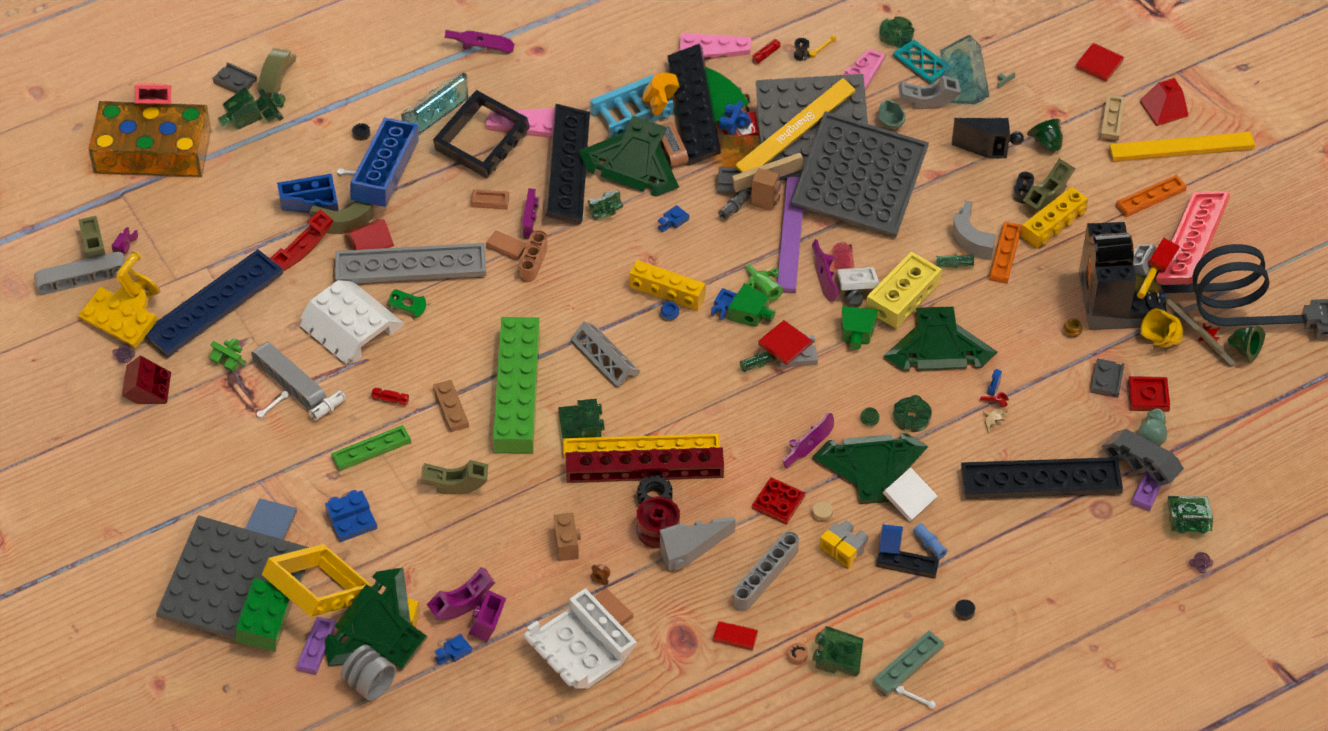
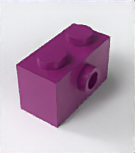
(487, 615)

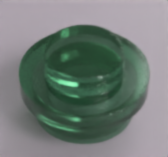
(870, 416)

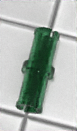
(955, 260)
(757, 360)

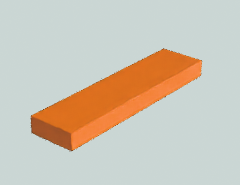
(1151, 195)
(1005, 252)

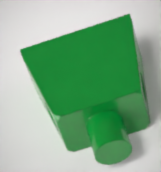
(750, 307)
(858, 325)

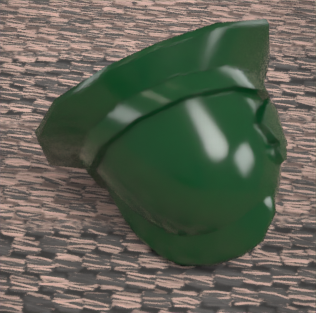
(1048, 134)
(1248, 341)

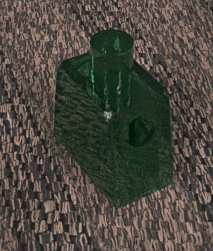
(240, 110)

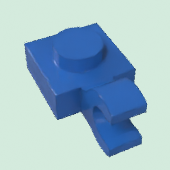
(673, 217)
(454, 648)

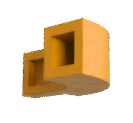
(659, 89)

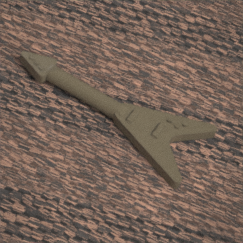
(1201, 331)

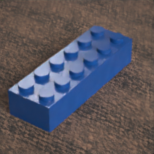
(384, 162)

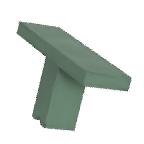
(1004, 79)

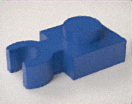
(722, 302)

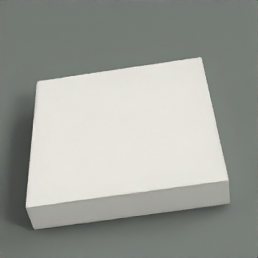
(857, 278)
(910, 494)

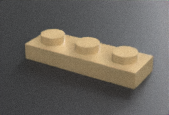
(1112, 117)

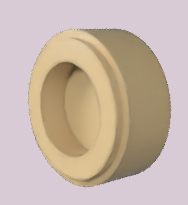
(822, 511)

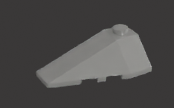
(684, 543)

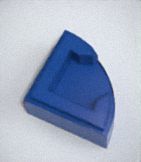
(996, 379)

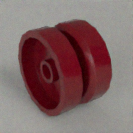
(653, 516)

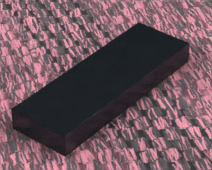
(909, 563)

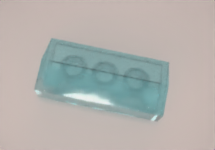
(965, 62)
(438, 103)

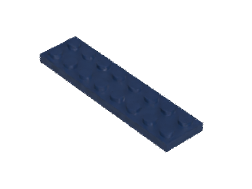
(213, 302)

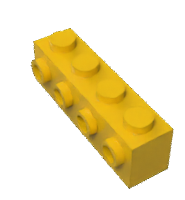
(1054, 217)
(667, 285)

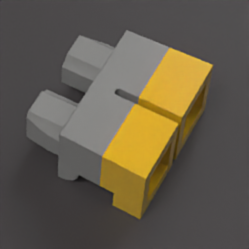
(842, 544)

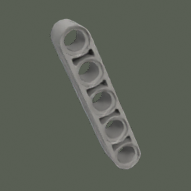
(78, 273)
(288, 375)
(765, 571)

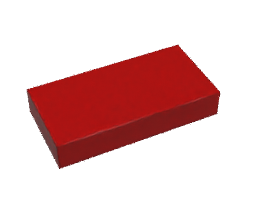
(1163, 254)
(735, 635)

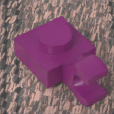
(121, 243)

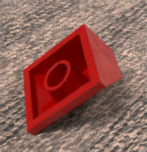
(1165, 102)

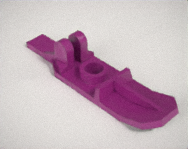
(487, 40)
(822, 265)
(816, 435)

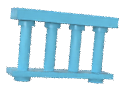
(624, 95)

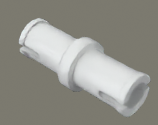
(327, 405)

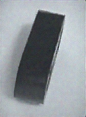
(1020, 186)

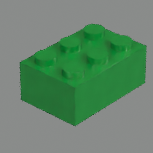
(263, 616)

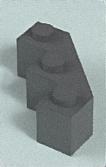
(1143, 456)

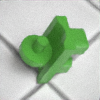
(234, 359)

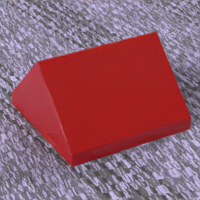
(370, 236)

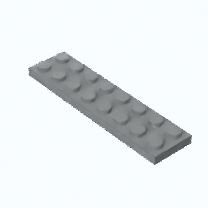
(411, 263)

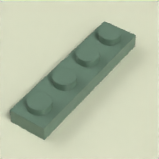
(908, 663)

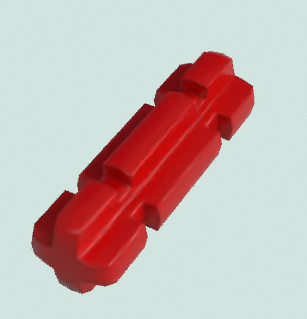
(766, 51)
(390, 396)

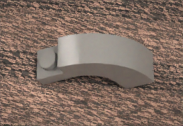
(969, 238)

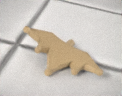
(993, 417)

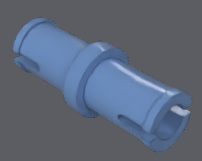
(930, 541)

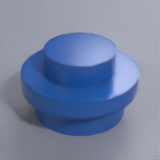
(669, 310)

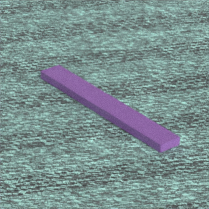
(790, 240)

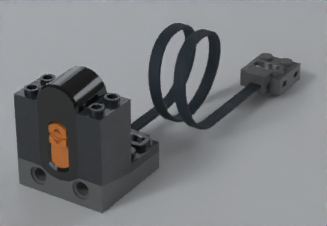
(1110, 283)

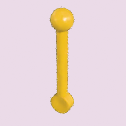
(812, 54)

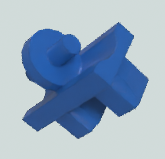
(737, 118)

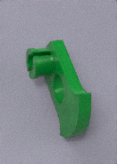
(416, 309)

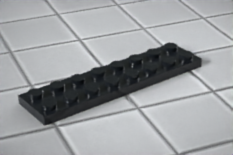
(694, 104)
(566, 166)
(1041, 478)

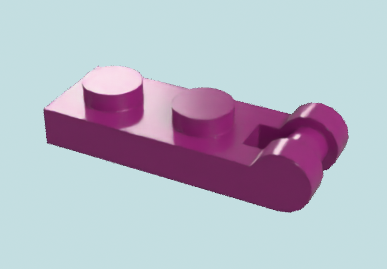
(530, 213)

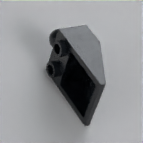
(985, 136)

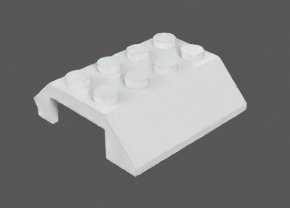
(347, 319)
(582, 642)

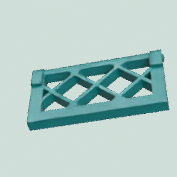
(938, 73)

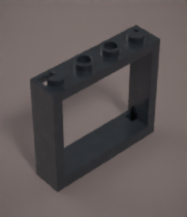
(462, 117)

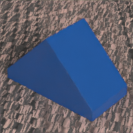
(890, 538)

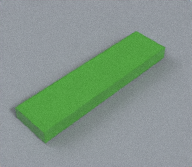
(371, 448)

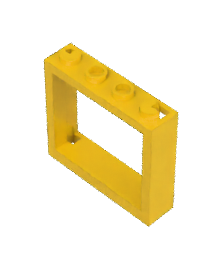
(278, 573)

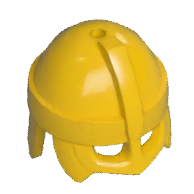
(1162, 328)

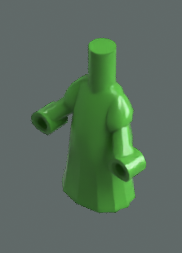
(764, 282)

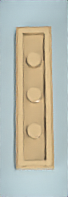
(782, 166)

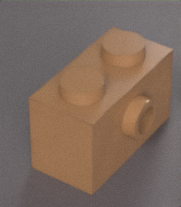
(765, 189)
(566, 536)

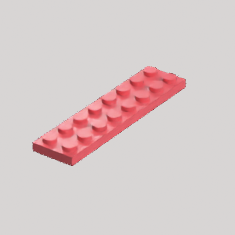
(1194, 235)

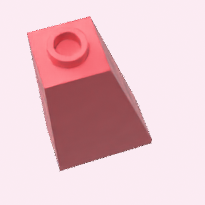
(152, 93)

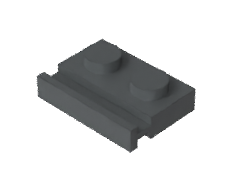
(234, 78)
(725, 181)
(1107, 378)

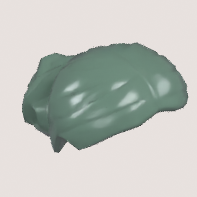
(891, 115)
(1154, 427)

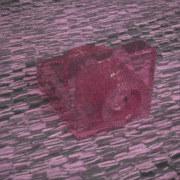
(843, 255)

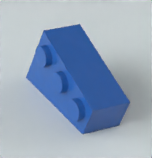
(306, 192)

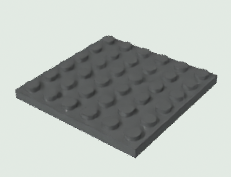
(785, 98)
(860, 174)
(217, 575)

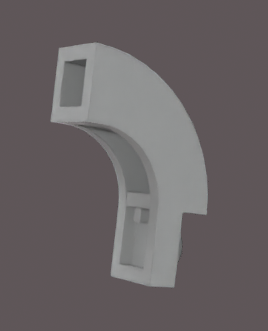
(930, 96)

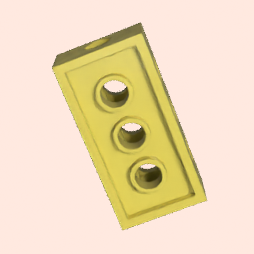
(904, 289)

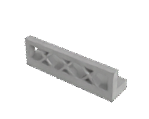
(609, 349)

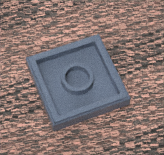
(271, 518)

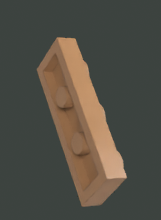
(451, 406)

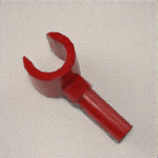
(1001, 398)

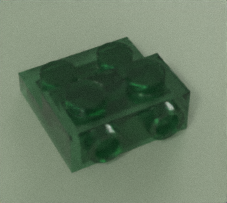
(581, 419)
(1190, 514)
(838, 651)

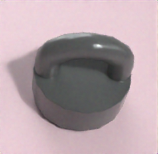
(853, 298)

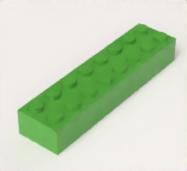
(517, 385)

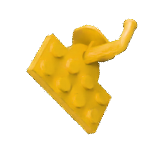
(123, 312)

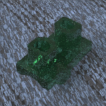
(276, 100)
(605, 205)

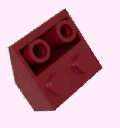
(146, 382)

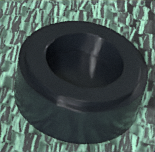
(361, 131)
(964, 609)

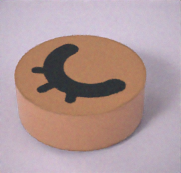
(797, 653)

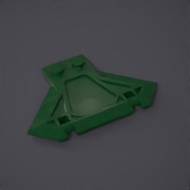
(633, 158)
(939, 344)
(871, 462)
(378, 622)

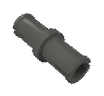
(733, 205)

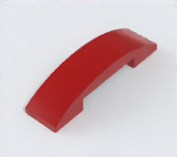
(305, 242)

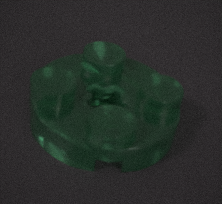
(893, 38)
(916, 405)

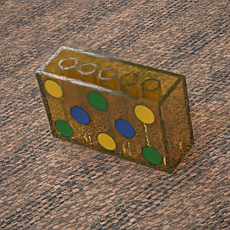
(150, 139)

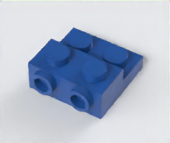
(350, 515)

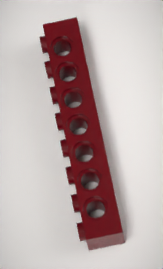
(630, 466)

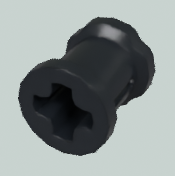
(803, 48)

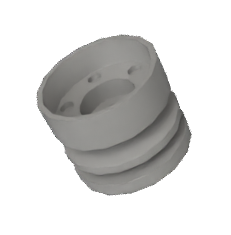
(368, 672)

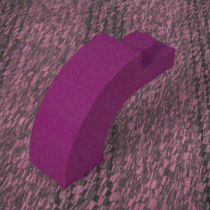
(463, 599)

